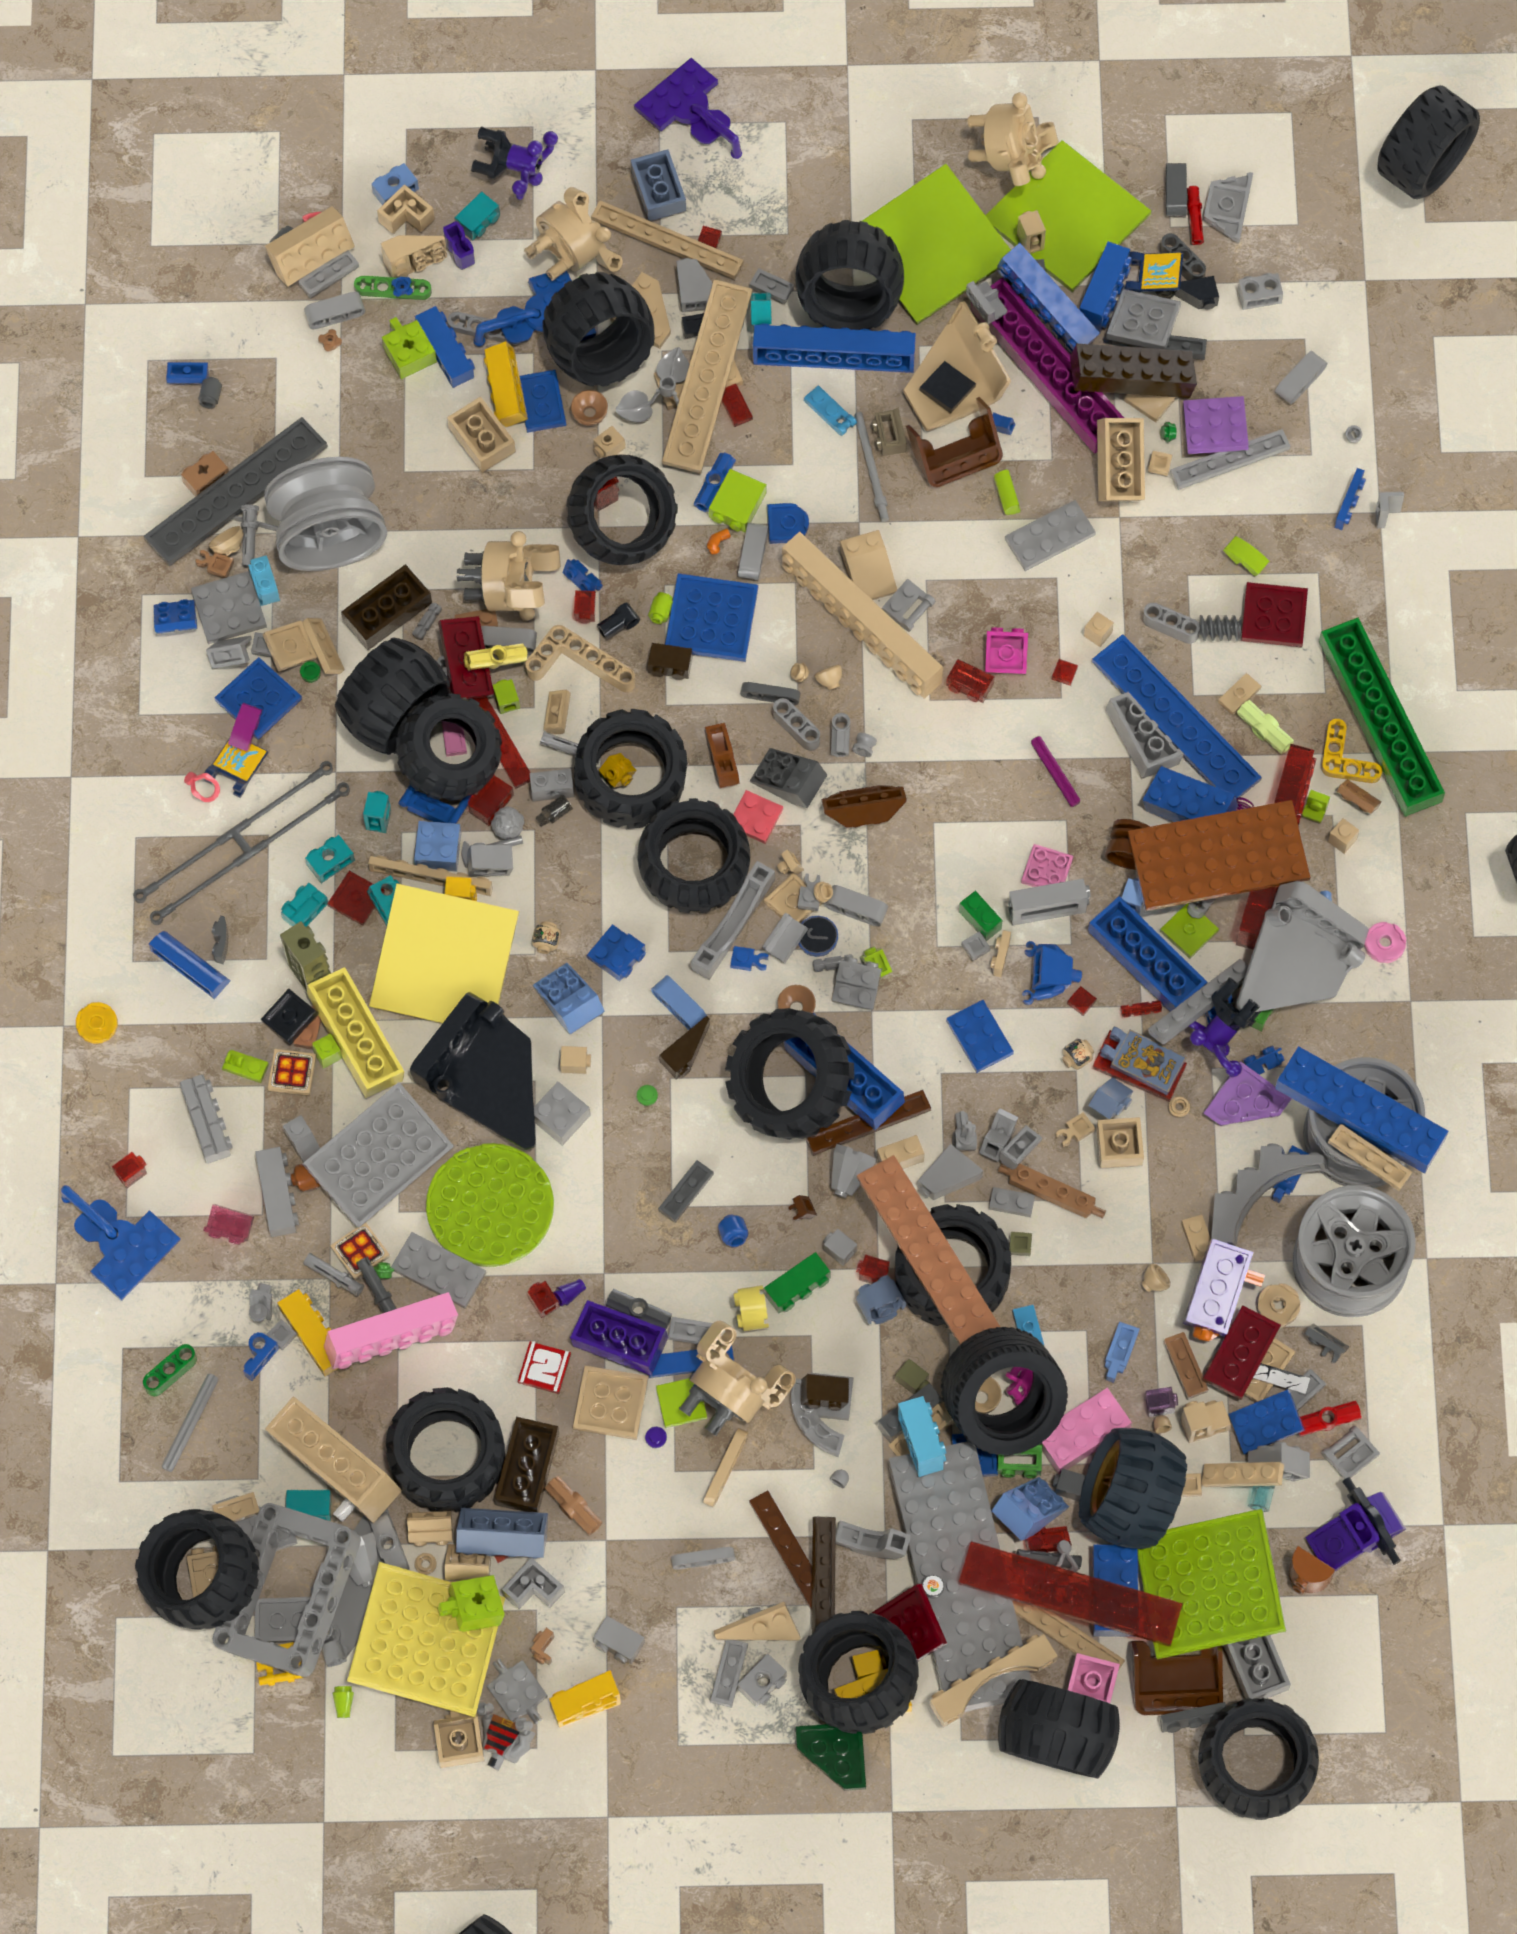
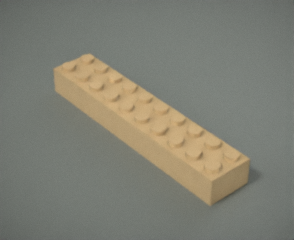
(861, 615)

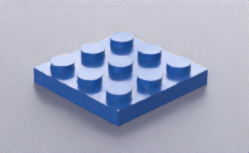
(262, 689)

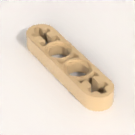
(725, 1467)

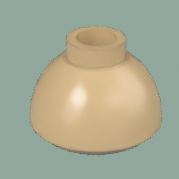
(829, 677)
(1155, 1279)

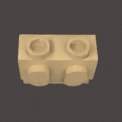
(202, 1568)

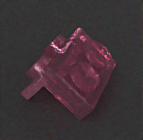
(229, 1224)

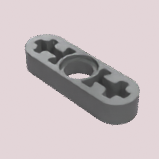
(769, 692)

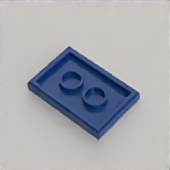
(542, 401)

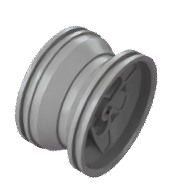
(325, 513)
(1318, 1130)
(1336, 1293)

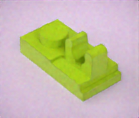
(245, 1066)

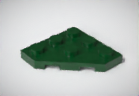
(834, 1753)

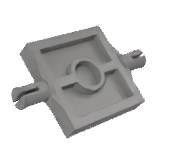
(517, 1691)

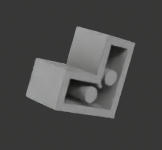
(1295, 1460)
(532, 1580)

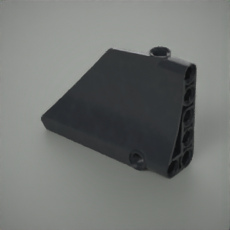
(484, 1067)

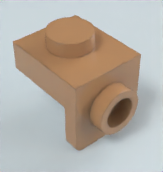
(541, 1642)

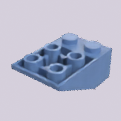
(569, 998)
(1029, 1508)

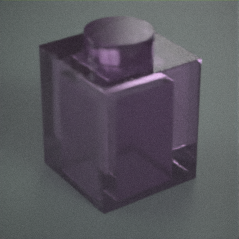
(1161, 1401)

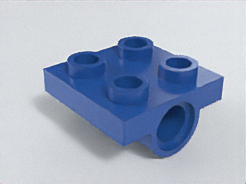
(175, 616)

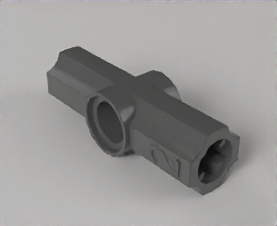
(625, 1304)

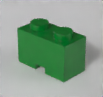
(980, 915)

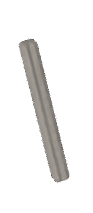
(190, 1422)

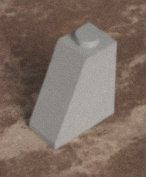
(693, 285)
(948, 1174)

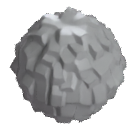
(507, 823)

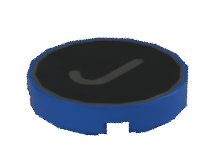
(820, 936)

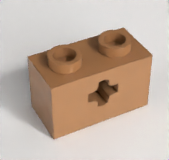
(204, 473)

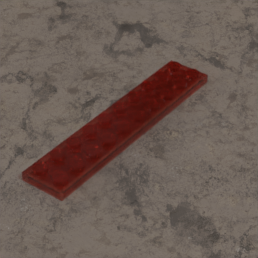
(1070, 1593)

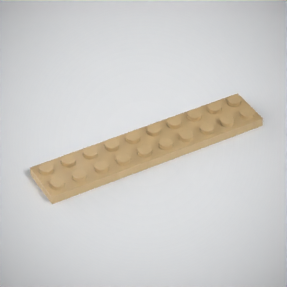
(707, 376)

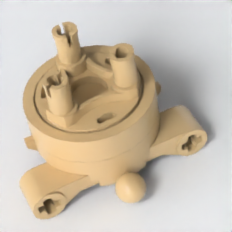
(1013, 140)
(572, 236)

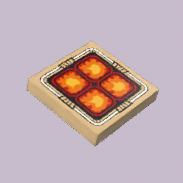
(292, 1072)
(358, 1245)

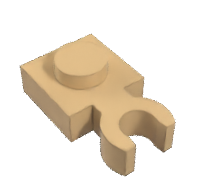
(1078, 1128)

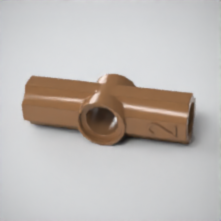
(573, 1505)

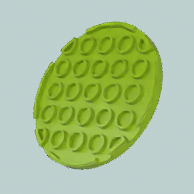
(490, 1204)

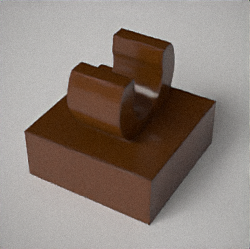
(804, 1207)

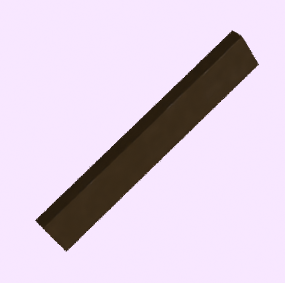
(823, 1569)

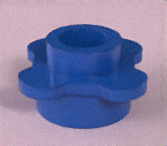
(402, 281)

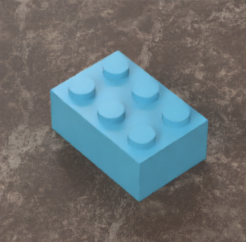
(921, 1436)

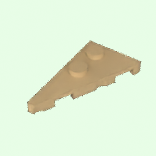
(768, 1624)

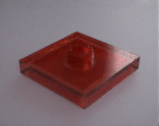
(352, 898)

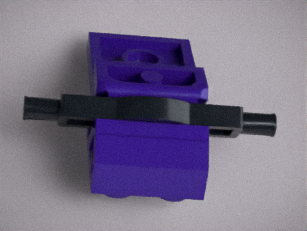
(1358, 1529)

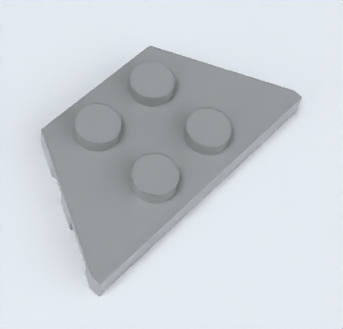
(1228, 205)

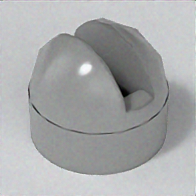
(1358, 432)
(840, 1478)

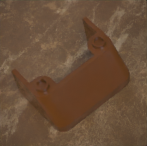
(963, 456)

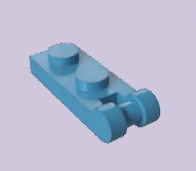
(829, 410)

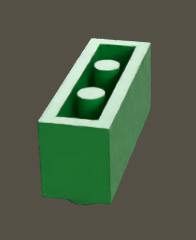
(797, 1283)

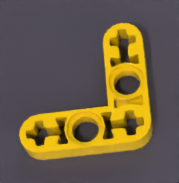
(1337, 758)

